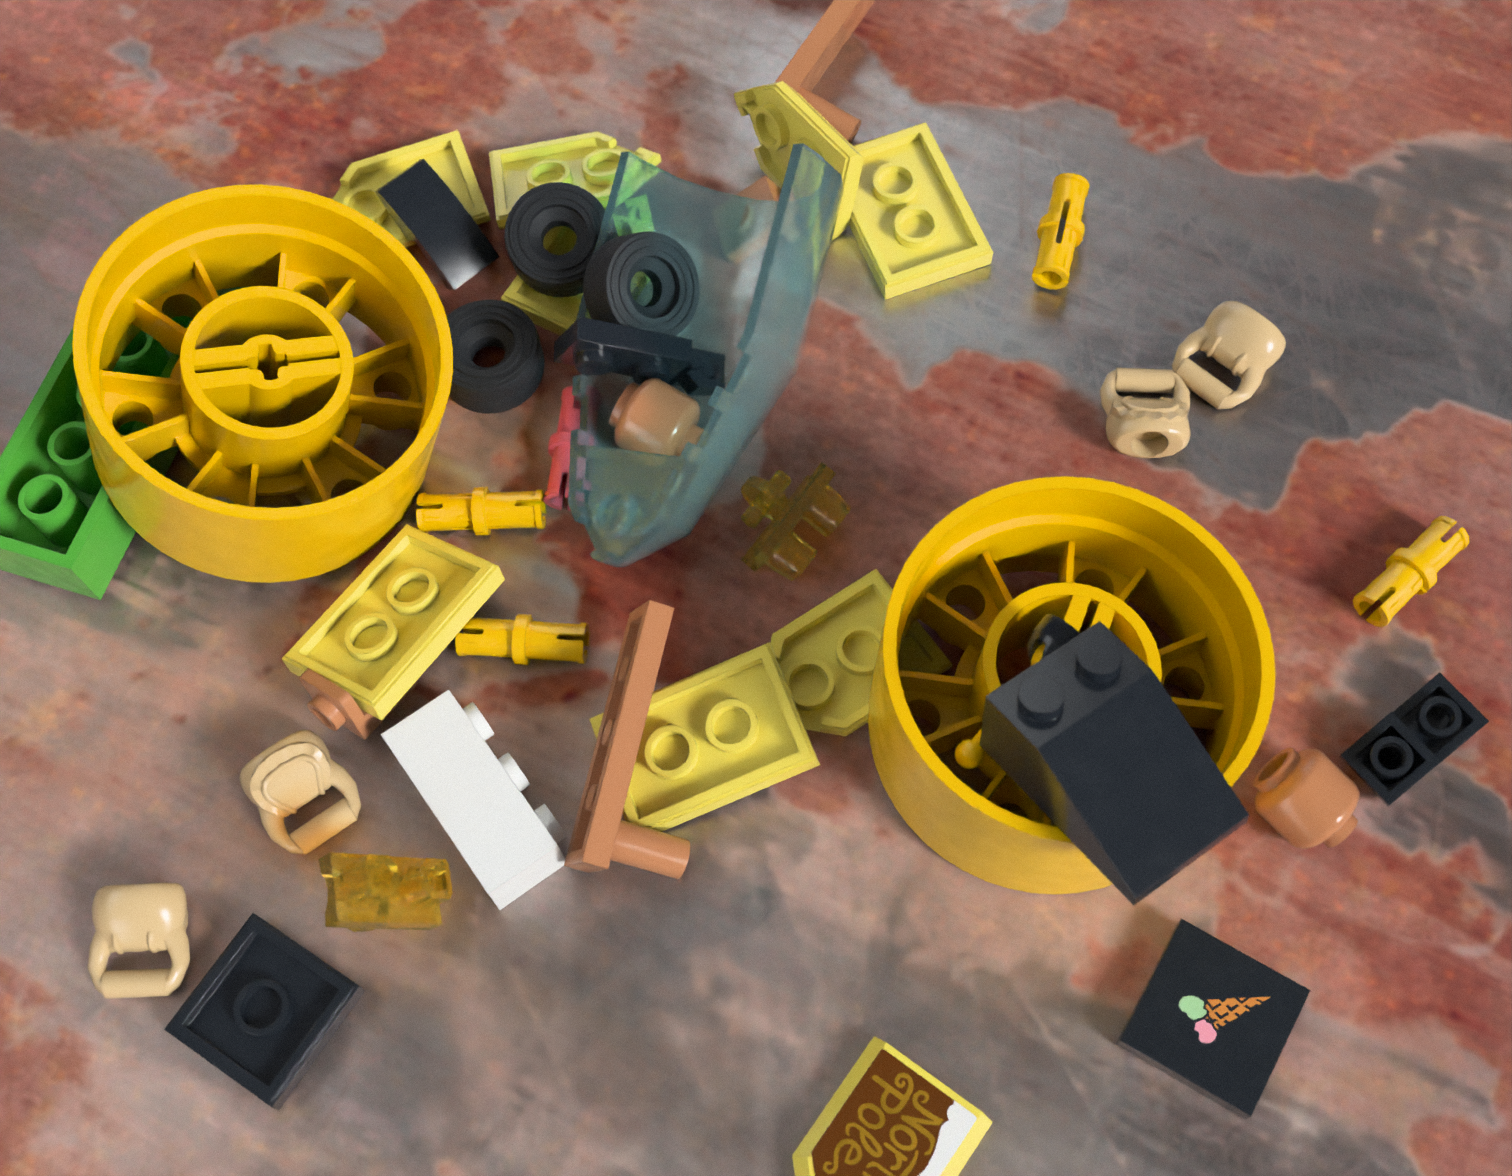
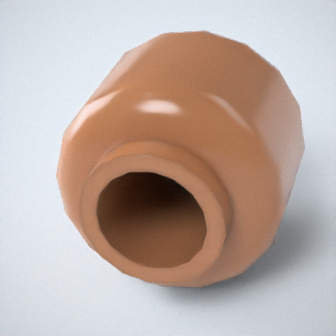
(655, 418)
(1306, 798)

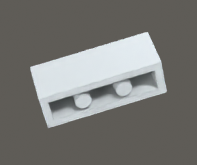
(477, 797)

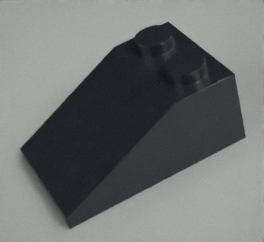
(1111, 761)

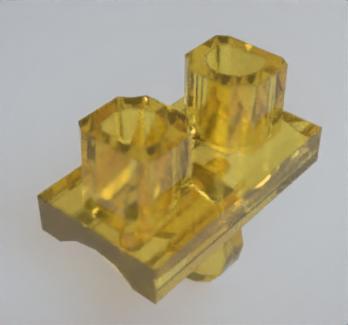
(811, 501)
(384, 891)

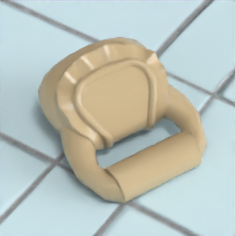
(1237, 340)
(1146, 424)
(292, 776)
(139, 920)

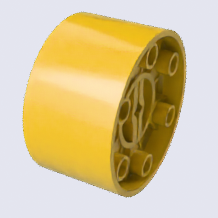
(261, 378)
(1107, 550)

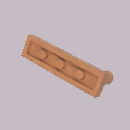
(818, 53)
(598, 828)

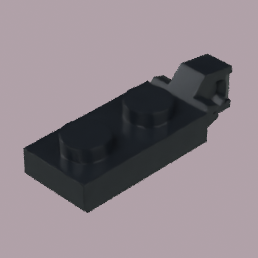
(613, 348)

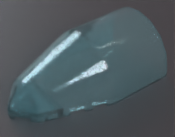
(755, 305)

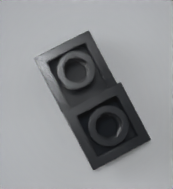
(437, 223)
(1414, 739)

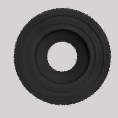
(533, 217)
(667, 266)
(514, 377)

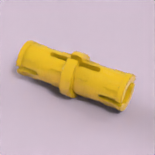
(1053, 257)
(481, 511)
(1411, 571)
(524, 639)

